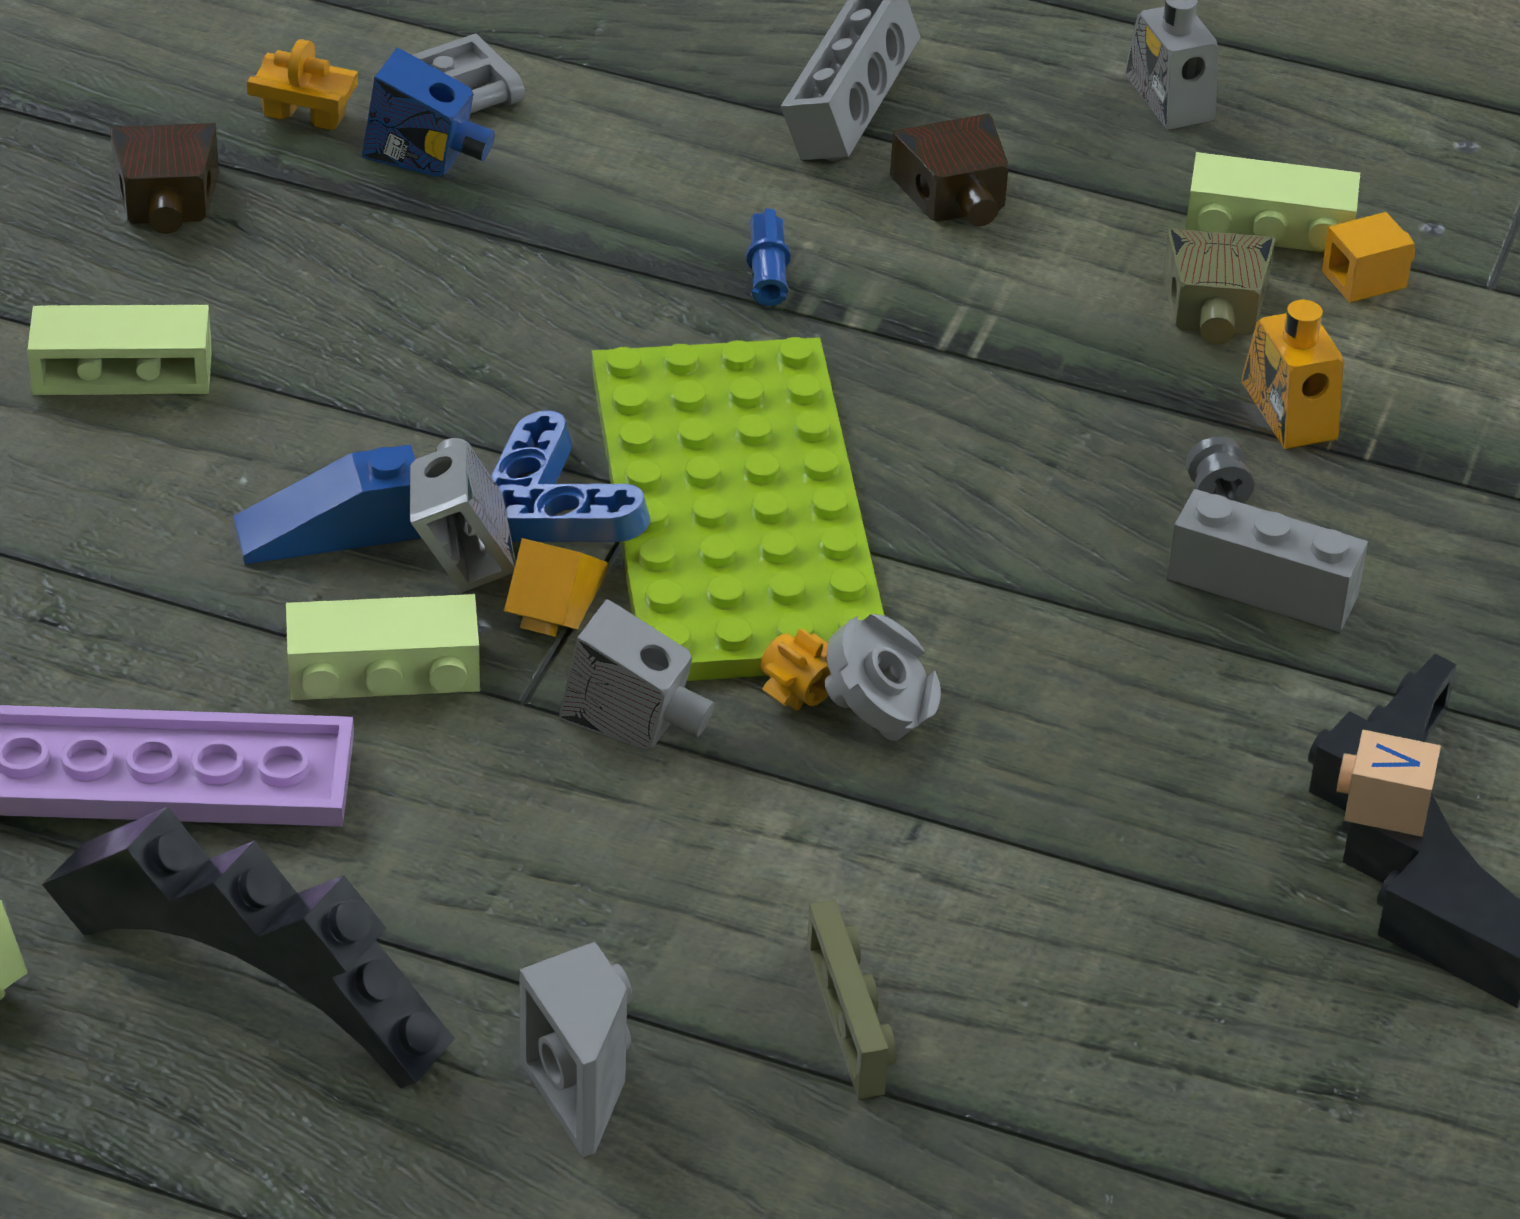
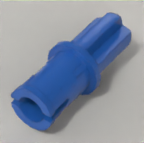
(768, 258)

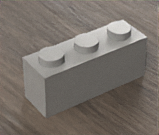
(1267, 560)

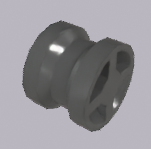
(1220, 469)

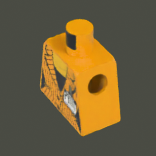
(1296, 375)

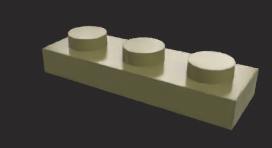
(850, 999)

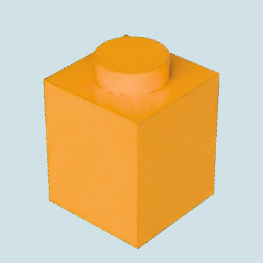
(1368, 257)

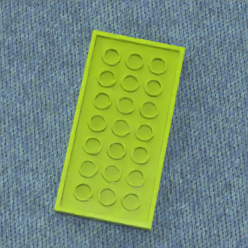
(742, 495)

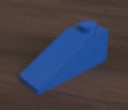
(337, 508)

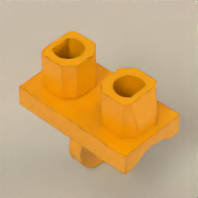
(304, 81)

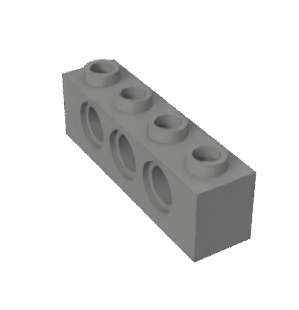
(849, 77)

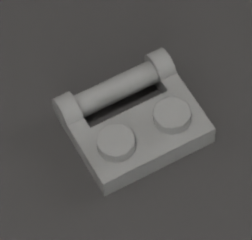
(475, 64)

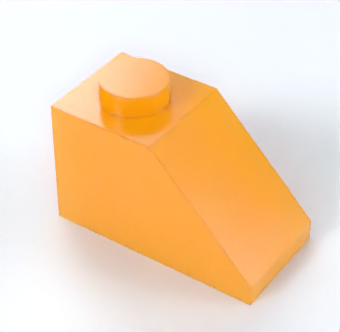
(553, 586)

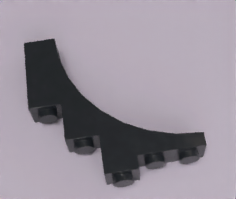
(1432, 888)
(241, 904)

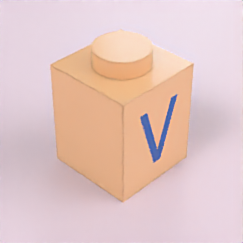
(1389, 782)

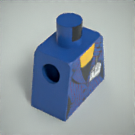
(421, 118)

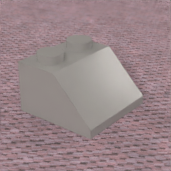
(576, 1038)

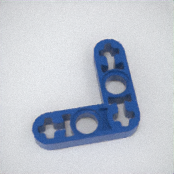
(531, 502)

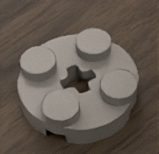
(890, 699)

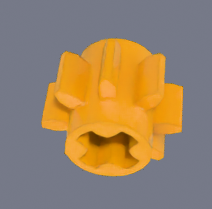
(796, 669)

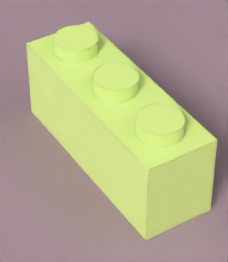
(1270, 199)
(120, 349)
(382, 647)

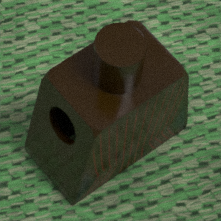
(952, 168)
(165, 172)

